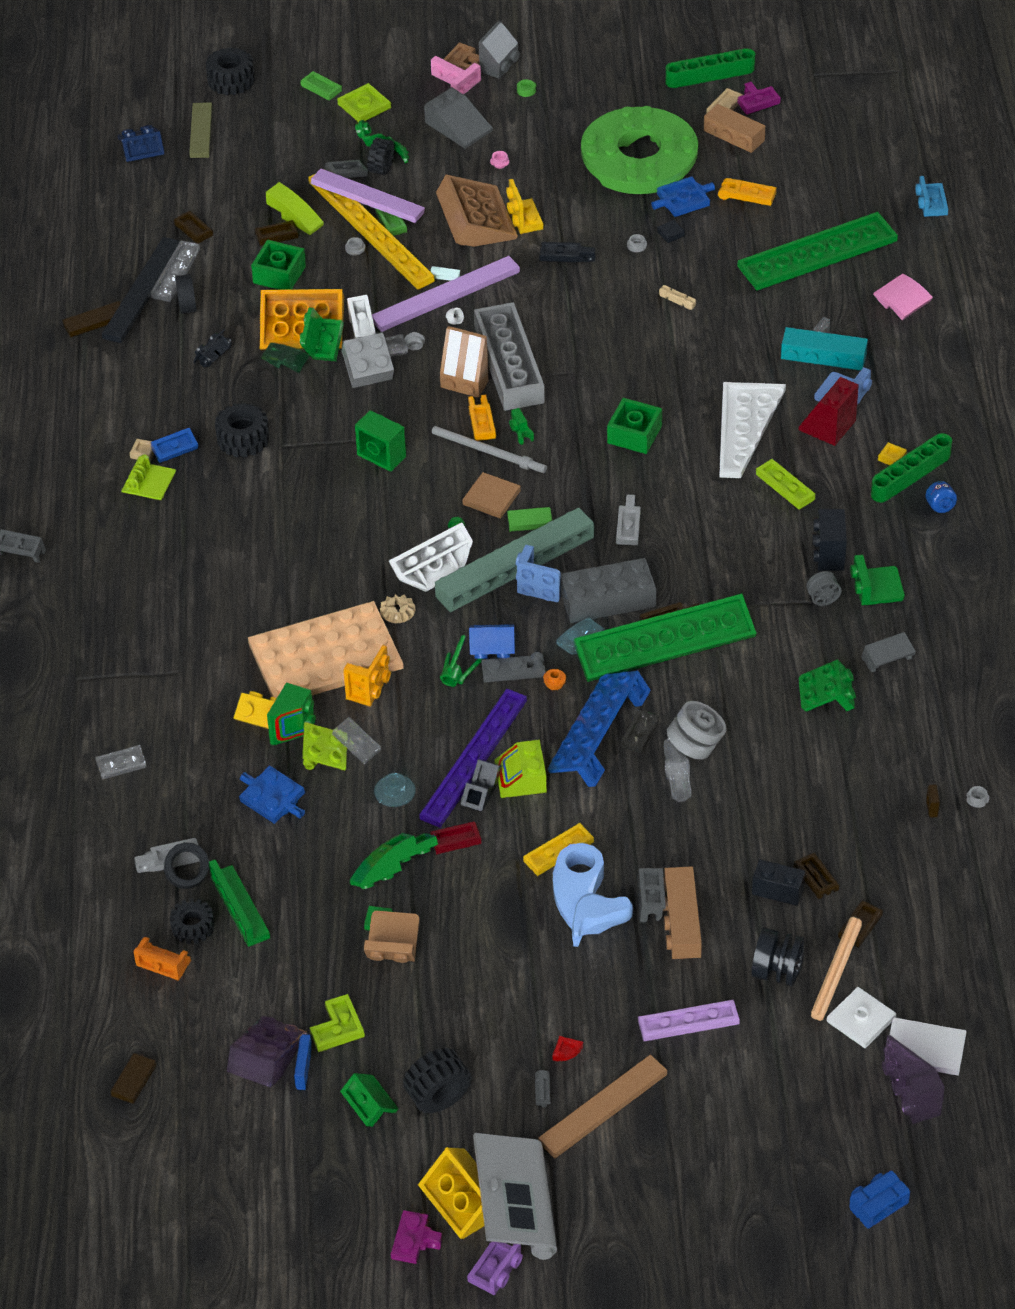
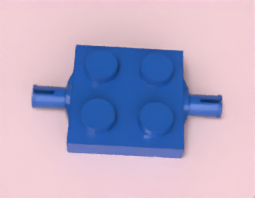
(683, 196)
(272, 794)

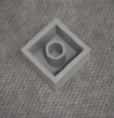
(367, 360)

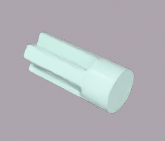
(445, 273)

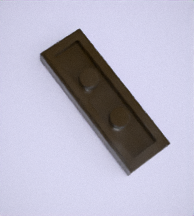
(90, 320)

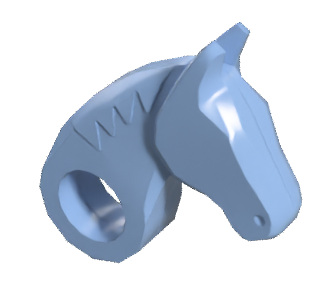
(576, 894)

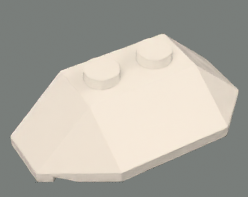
(433, 558)

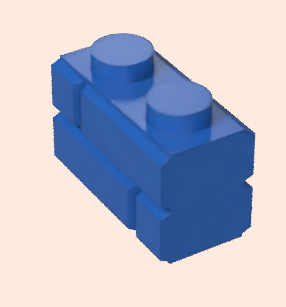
(879, 1198)

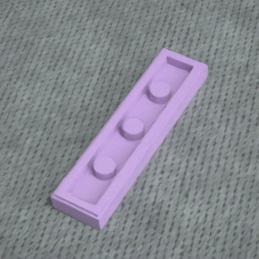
(688, 1020)

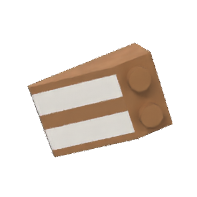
(464, 362)

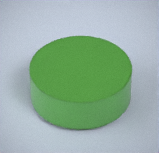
(526, 88)

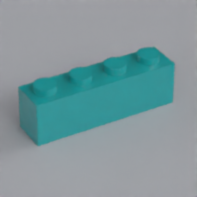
(824, 348)

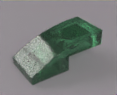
(281, 354)

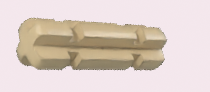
(677, 297)

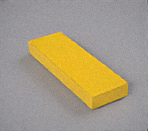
(546, 855)

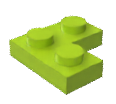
(341, 1029)

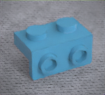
(932, 198)

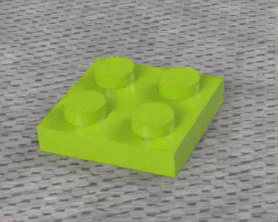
(364, 103)

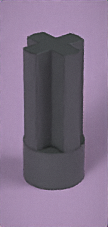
(542, 1088)

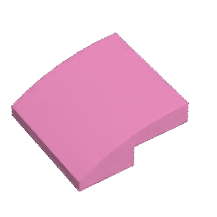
(903, 296)

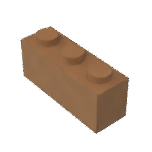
(734, 128)

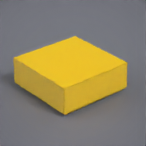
(891, 454)

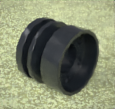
(779, 957)

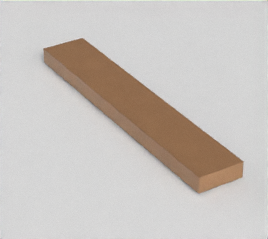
(602, 1106)

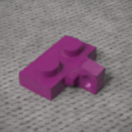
(757, 99)
(414, 1236)

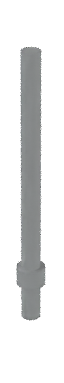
(525, 462)

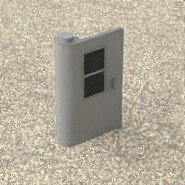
(515, 1192)

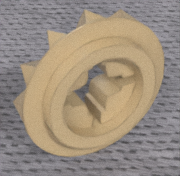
(389, 612)

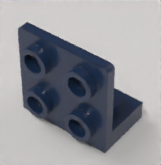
(141, 143)

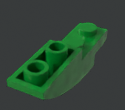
(386, 859)

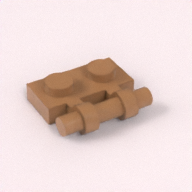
(462, 55)

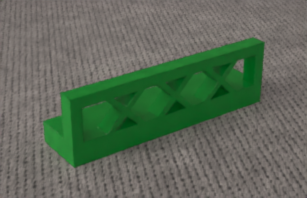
(239, 904)

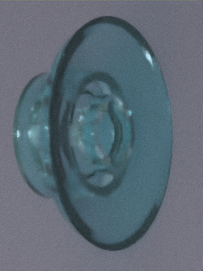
(394, 790)

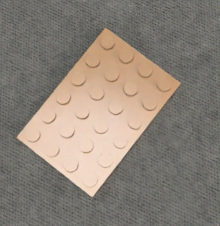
(319, 649)

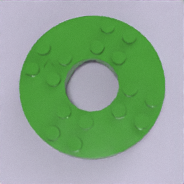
(633, 175)

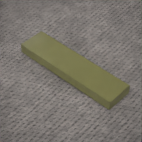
(200, 130)

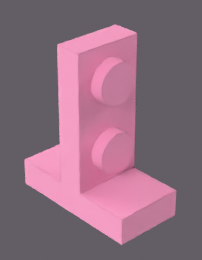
(459, 79)

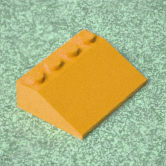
(284, 313)

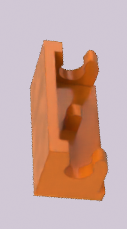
(161, 960)

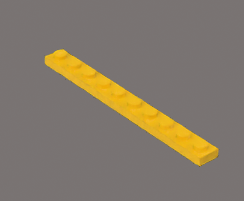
(379, 237)

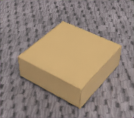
(141, 447)

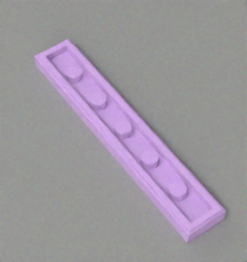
(367, 195)

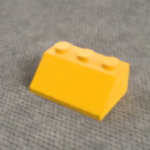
(455, 1190)

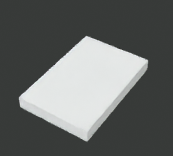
(933, 1043)

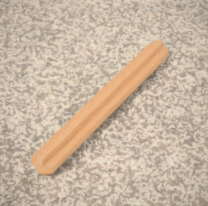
(836, 969)

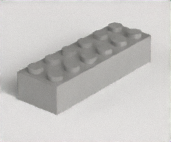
(510, 356)

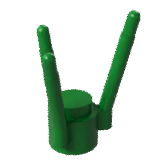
(452, 672)

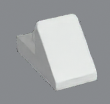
(360, 316)

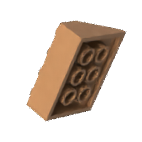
(475, 212)

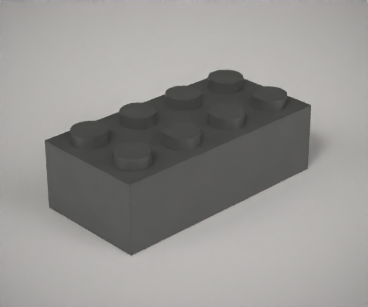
(608, 590)

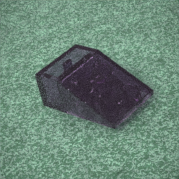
(264, 1051)
(913, 1081)

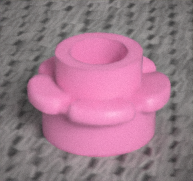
(499, 159)

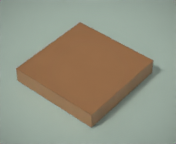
(491, 495)

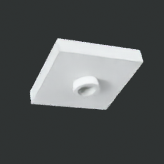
(861, 1017)

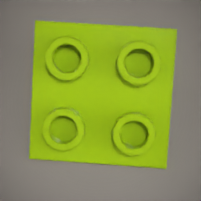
(148, 479)
(322, 748)

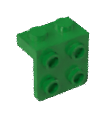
(321, 336)
(876, 584)
(825, 685)

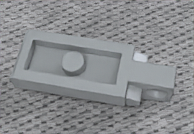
(628, 522)
(154, 859)

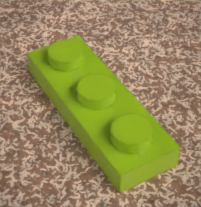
(785, 484)

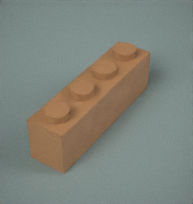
(682, 913)

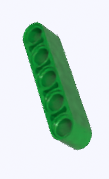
(710, 68)
(911, 467)

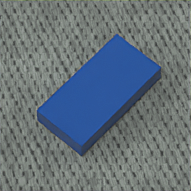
(303, 1062)

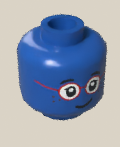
(941, 495)

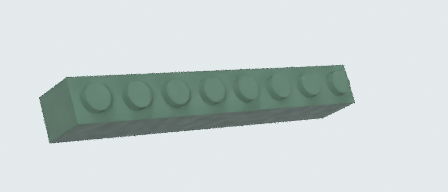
(500, 565)

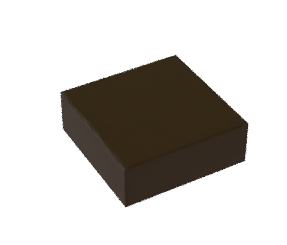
(932, 800)

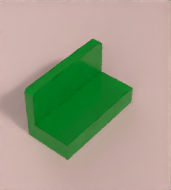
(367, 1098)

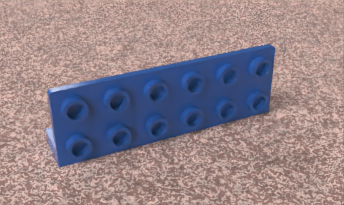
(593, 722)

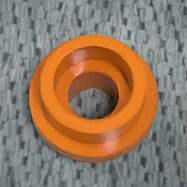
(554, 679)

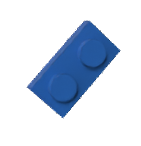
(174, 445)

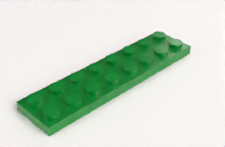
(817, 251)
(664, 637)

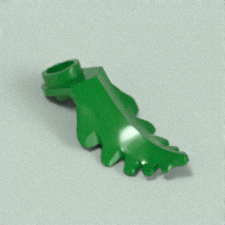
(363, 131)

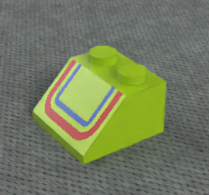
(522, 770)

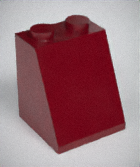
(833, 413)

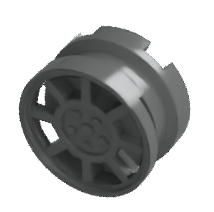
(823, 587)

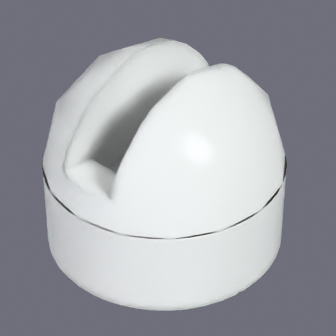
(458, 316)

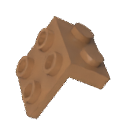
(392, 936)

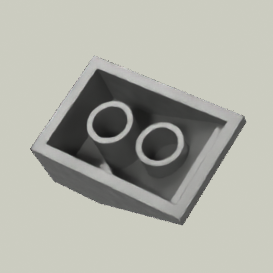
(456, 118)

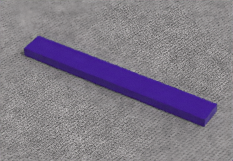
(479, 747)

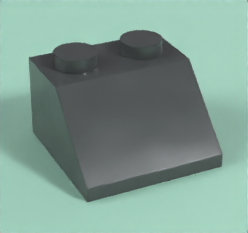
(497, 51)

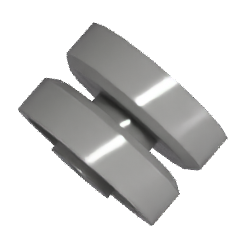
(696, 730)

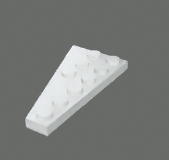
(745, 417)

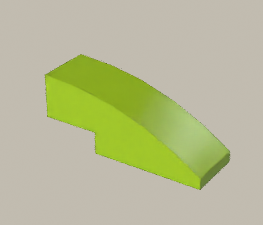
(293, 208)

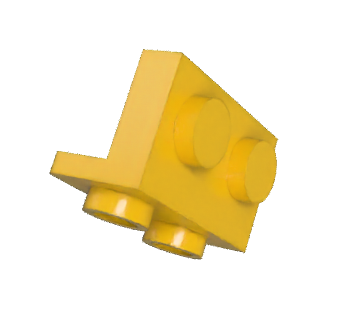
(253, 709)

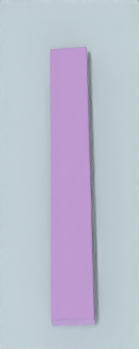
(445, 293)

